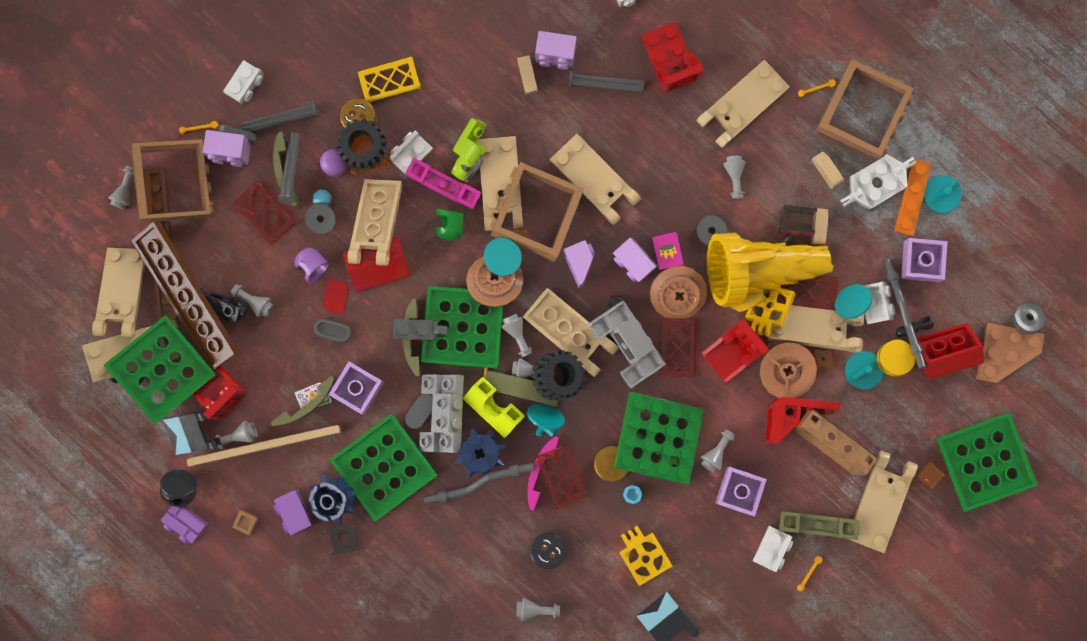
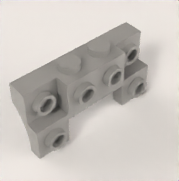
(631, 340)
(446, 413)

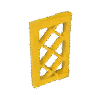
(393, 65)

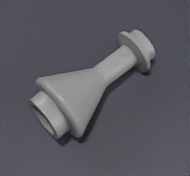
(735, 168)
(121, 197)
(260, 305)
(514, 327)
(523, 369)
(244, 433)
(713, 459)
(528, 609)

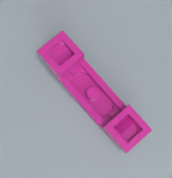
(442, 183)
(532, 494)

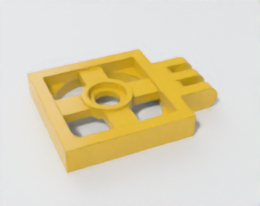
(764, 322)
(636, 542)

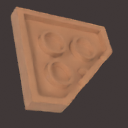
(1006, 351)

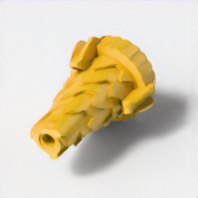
(744, 269)

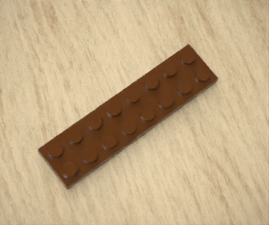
(184, 295)

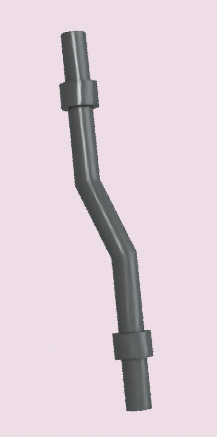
(916, 348)
(444, 496)

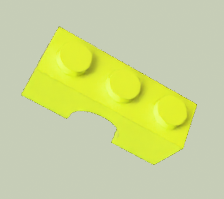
(481, 400)

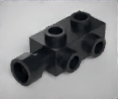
(226, 306)

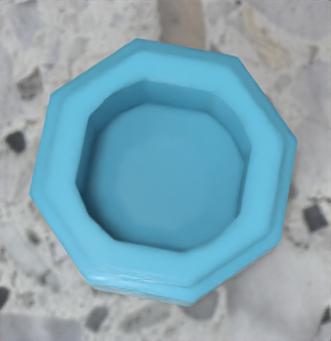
(322, 196)
(632, 494)

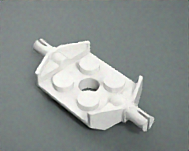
(889, 171)

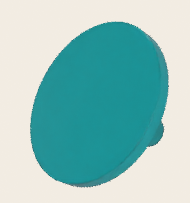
(942, 194)
(502, 256)
(853, 301)
(863, 370)
(546, 418)

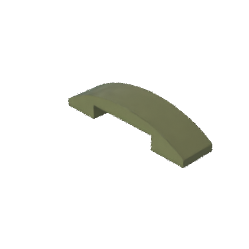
(280, 149)
(414, 362)
(517, 387)
(324, 389)
(819, 525)

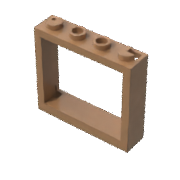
(891, 131)
(203, 170)
(523, 242)
(834, 444)

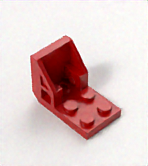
(671, 58)
(734, 351)
(220, 394)
(780, 423)

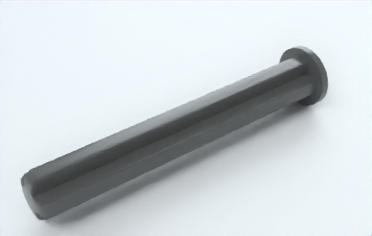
(606, 82)
(280, 118)
(290, 168)

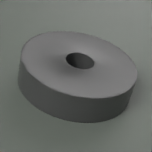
(710, 222)
(314, 223)
(1023, 324)

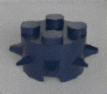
(491, 452)
(331, 499)

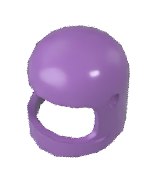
(333, 164)
(311, 261)

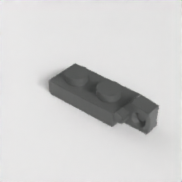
(417, 329)

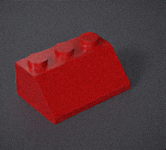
(370, 275)
(951, 351)

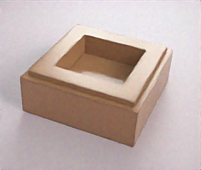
(245, 522)

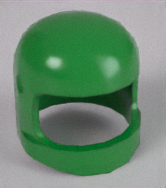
(451, 225)

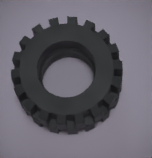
(358, 129)
(572, 375)

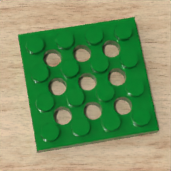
(471, 337)
(148, 340)
(688, 435)
(1017, 460)
(354, 477)

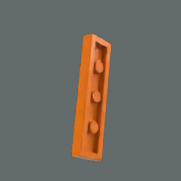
(912, 198)

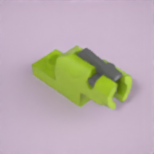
(469, 150)

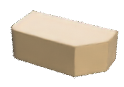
(527, 75)
(827, 170)
(820, 224)

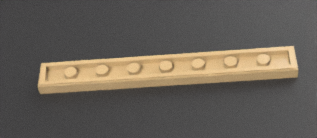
(270, 444)

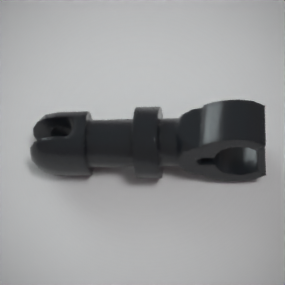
(901, 331)

